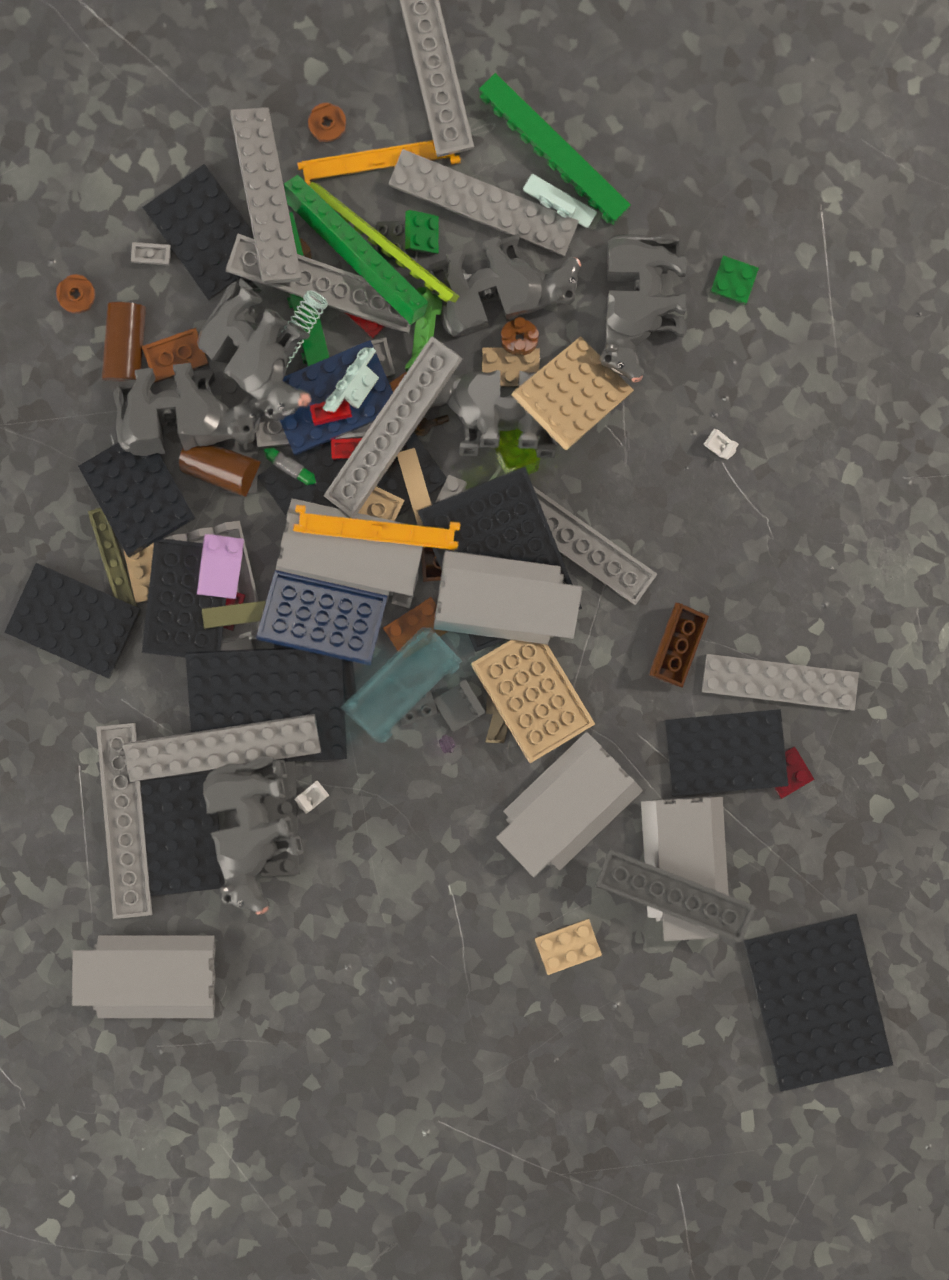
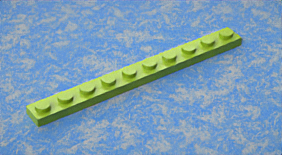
(389, 248)

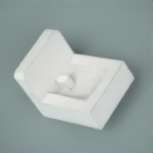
(721, 444)
(311, 797)

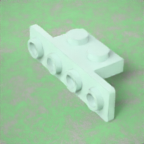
(559, 200)
(355, 383)

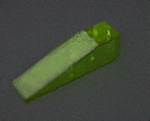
(512, 457)

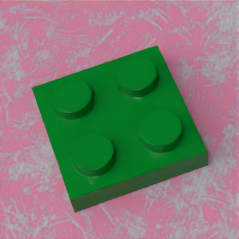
(421, 232)
(734, 280)

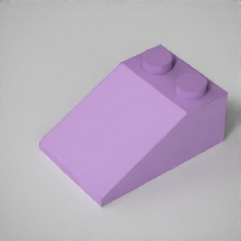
(220, 566)

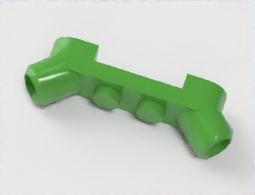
(425, 325)

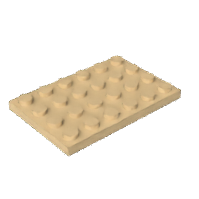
(572, 393)
(532, 696)

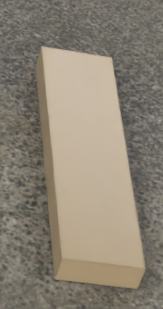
(414, 481)

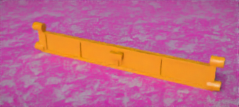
(367, 160)
(376, 530)

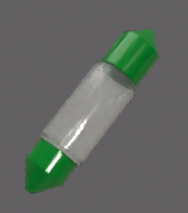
(289, 466)

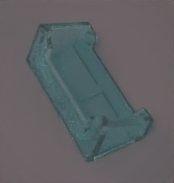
(401, 684)

